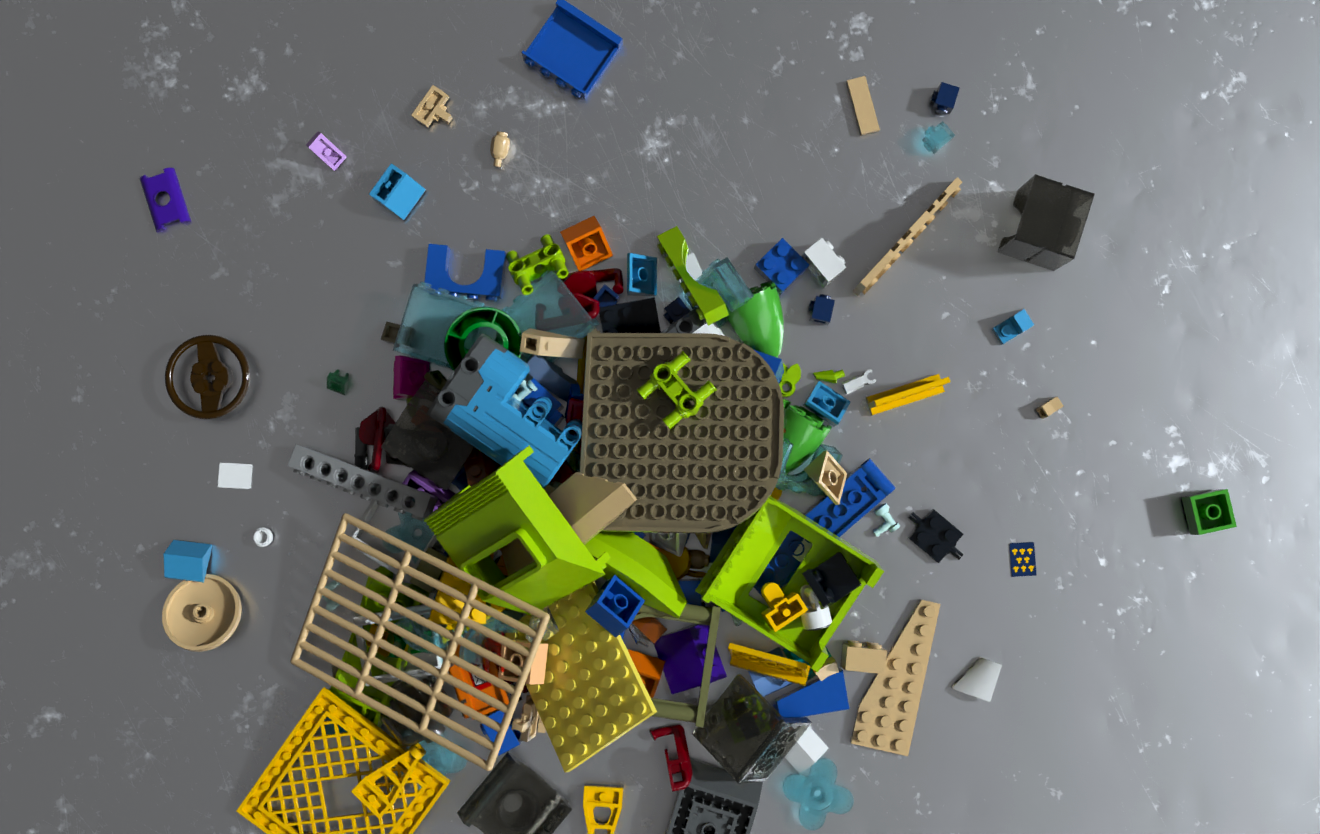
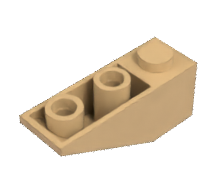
(551, 344)

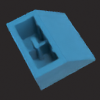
(397, 191)

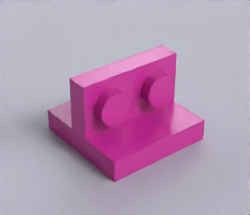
(408, 376)

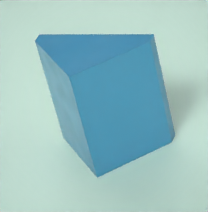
(641, 275)
(827, 403)
(186, 560)

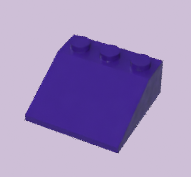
(685, 656)

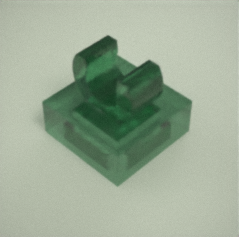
(337, 383)

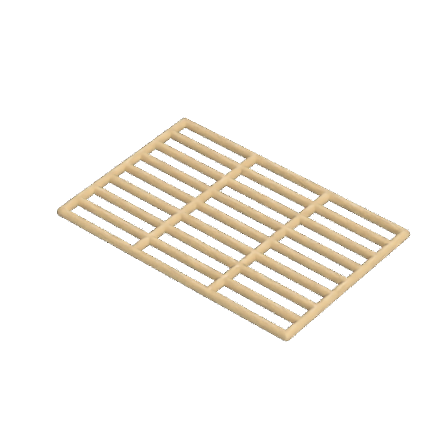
(448, 656)

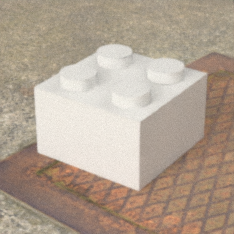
(824, 262)

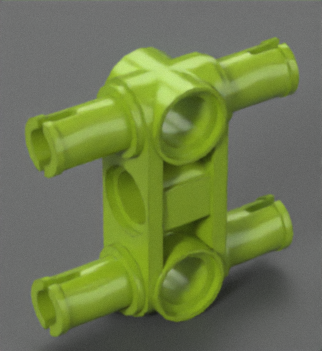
(536, 263)
(676, 390)

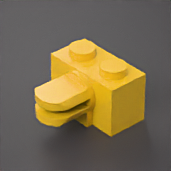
(781, 608)

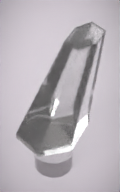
(638, 635)

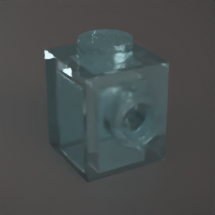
(937, 137)

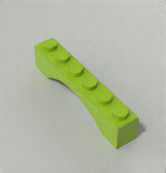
(707, 300)

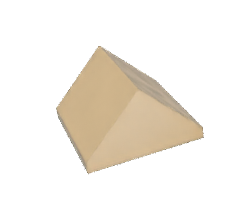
(828, 476)

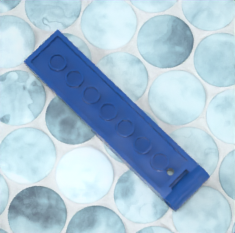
(835, 518)

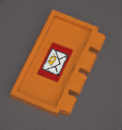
(479, 684)

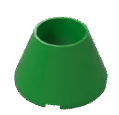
(506, 329)

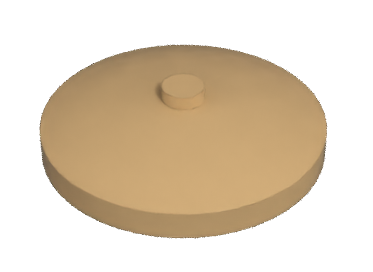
(201, 614)

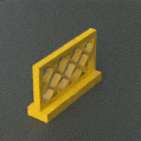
(906, 394)
(768, 664)

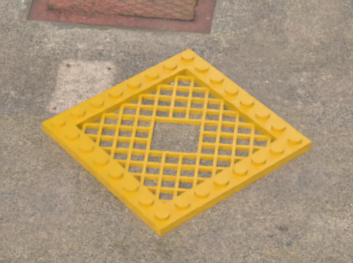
(329, 705)

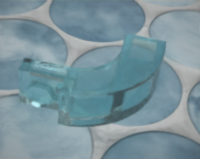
(418, 630)
(479, 639)

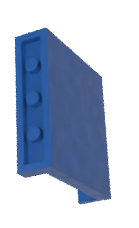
(573, 49)

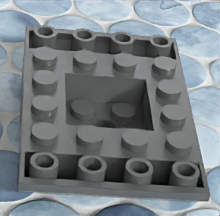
(715, 801)

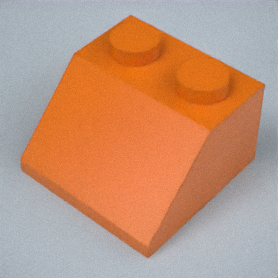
(586, 243)
(649, 669)

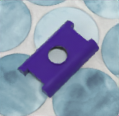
(175, 209)

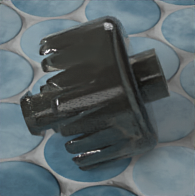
(404, 735)

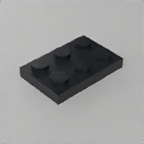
(630, 317)

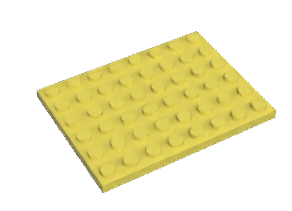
(588, 685)

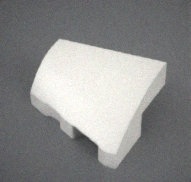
(980, 679)

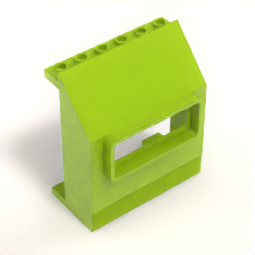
(511, 507)
(750, 552)

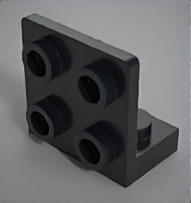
(832, 579)

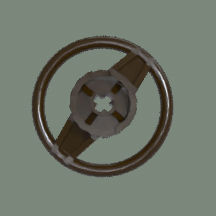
(208, 363)

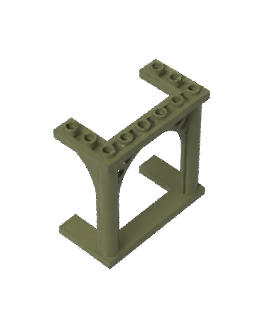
(699, 615)

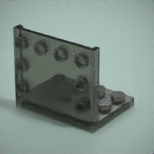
(748, 733)

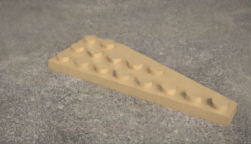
(905, 241)
(891, 703)

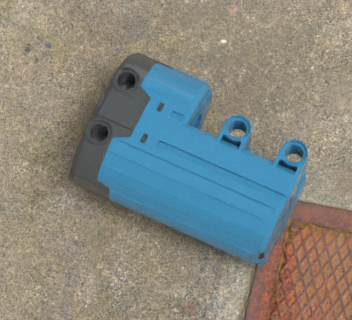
(482, 410)

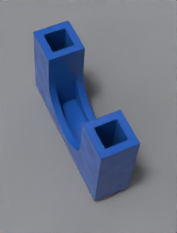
(488, 285)

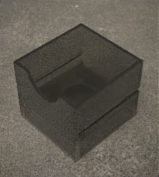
(1049, 223)

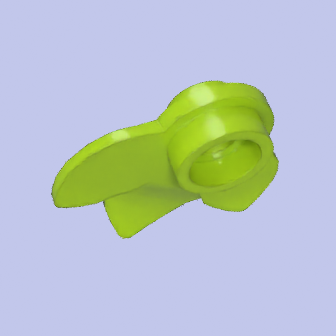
(790, 377)

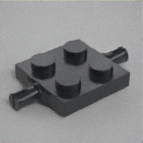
(935, 535)

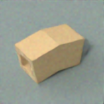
(1049, 407)
(828, 668)

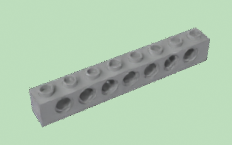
(301, 460)

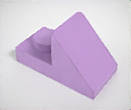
(326, 151)

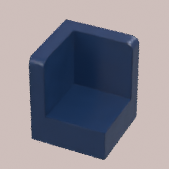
(606, 296)

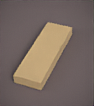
(862, 105)

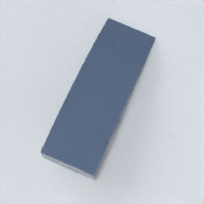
(550, 376)

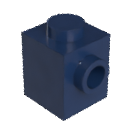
(944, 98)
(821, 309)
(675, 310)

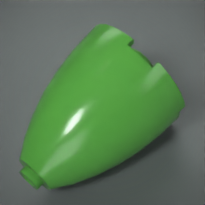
(760, 320)
(804, 431)

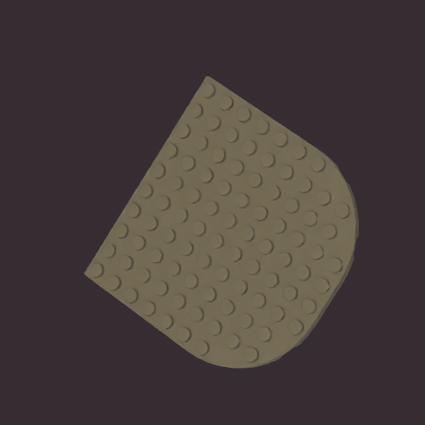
(705, 468)

